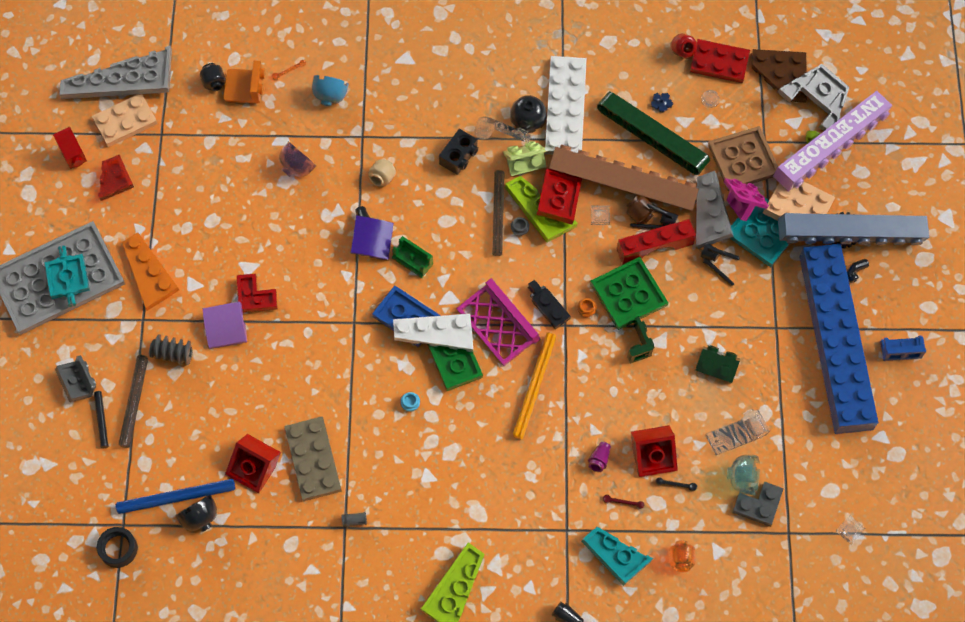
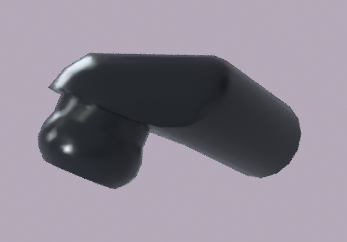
(854, 268)

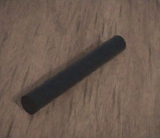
(101, 419)

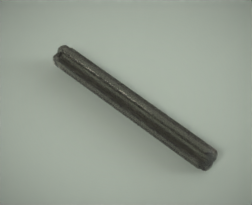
(497, 248)
(133, 401)

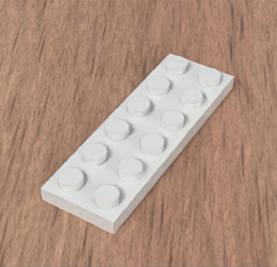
(565, 103)

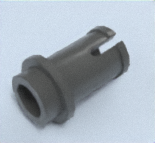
(354, 519)

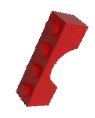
(673, 235)

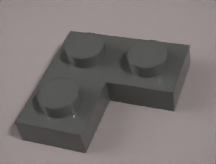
(760, 509)

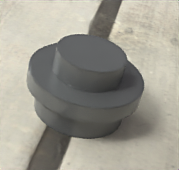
(520, 226)

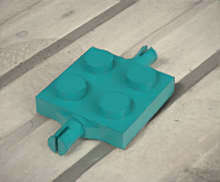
(67, 276)

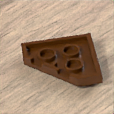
(780, 68)

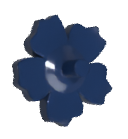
(661, 102)

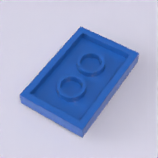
(400, 306)

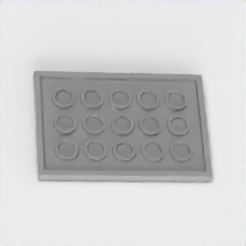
(25, 280)

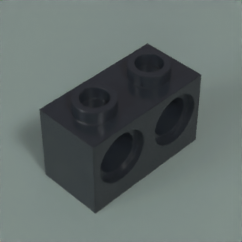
(455, 150)

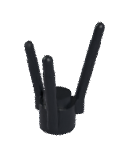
(667, 218)
(712, 253)

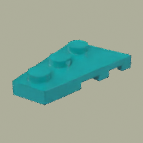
(618, 558)

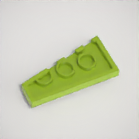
(527, 199)
(453, 590)

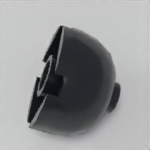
(528, 113)
(198, 515)

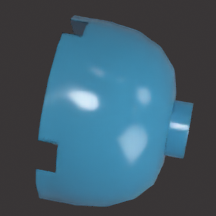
(329, 89)

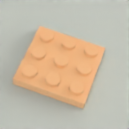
(802, 200)

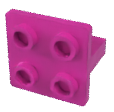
(744, 198)

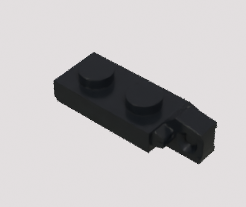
(548, 305)

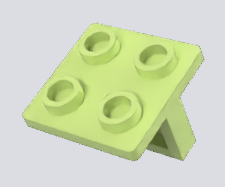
(525, 158)

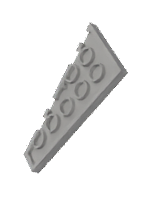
(126, 77)

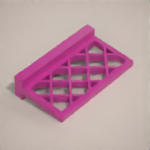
(511, 312)

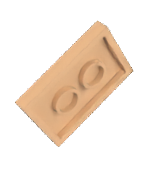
(124, 120)

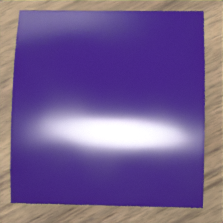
(372, 237)

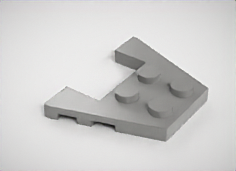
(823, 89)

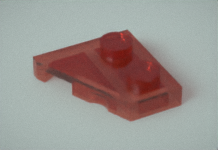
(113, 178)

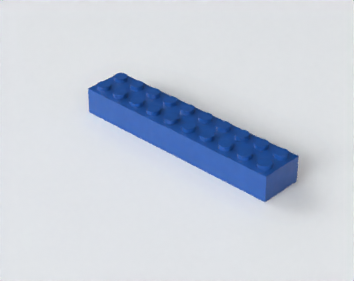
(838, 339)

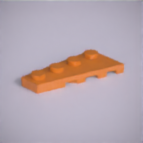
(151, 277)

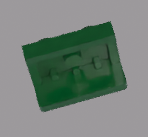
(717, 363)

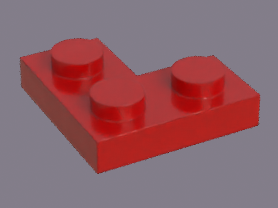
(251, 298)

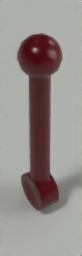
(607, 499)

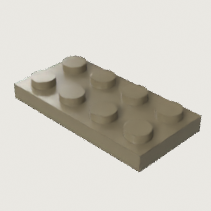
(312, 459)

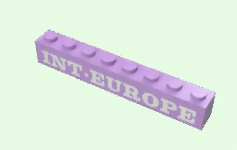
(832, 141)

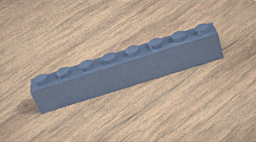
(853, 228)

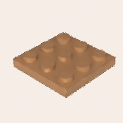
(744, 156)

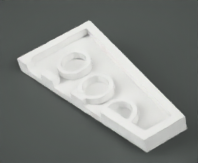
(446, 331)

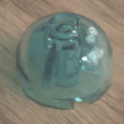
(744, 474)

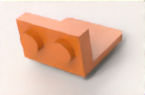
(244, 84)

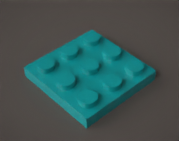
(759, 236)

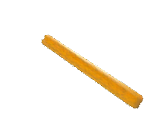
(534, 386)

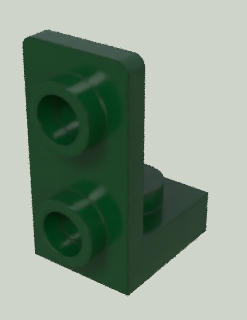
(640, 352)

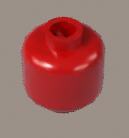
(684, 45)

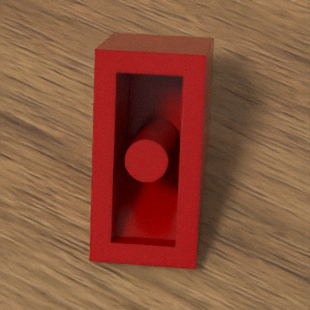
(70, 148)

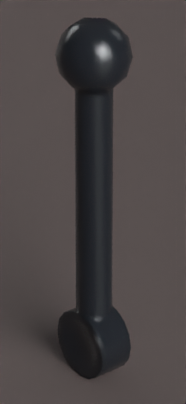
(692, 487)

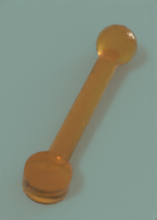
(275, 76)

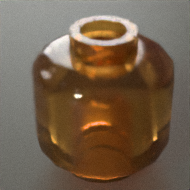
(682, 556)

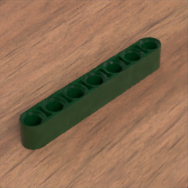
(653, 133)

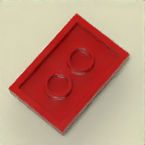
(720, 61)
(559, 196)

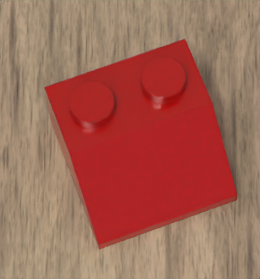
(654, 450)
(252, 462)

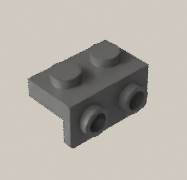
(76, 379)

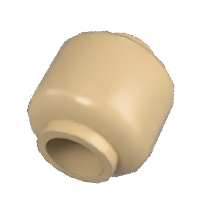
(382, 172)

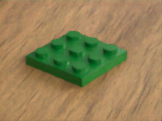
(629, 293)

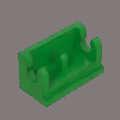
(412, 257)

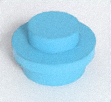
(410, 401)

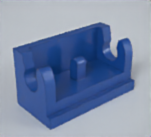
(903, 348)

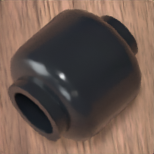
(212, 76)

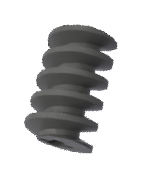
(171, 350)

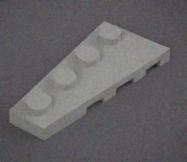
(711, 216)

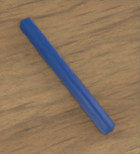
(175, 496)

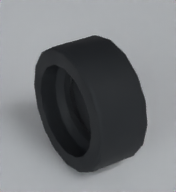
(109, 534)

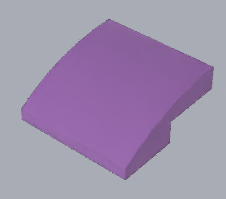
(224, 325)

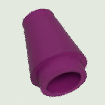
(599, 458)

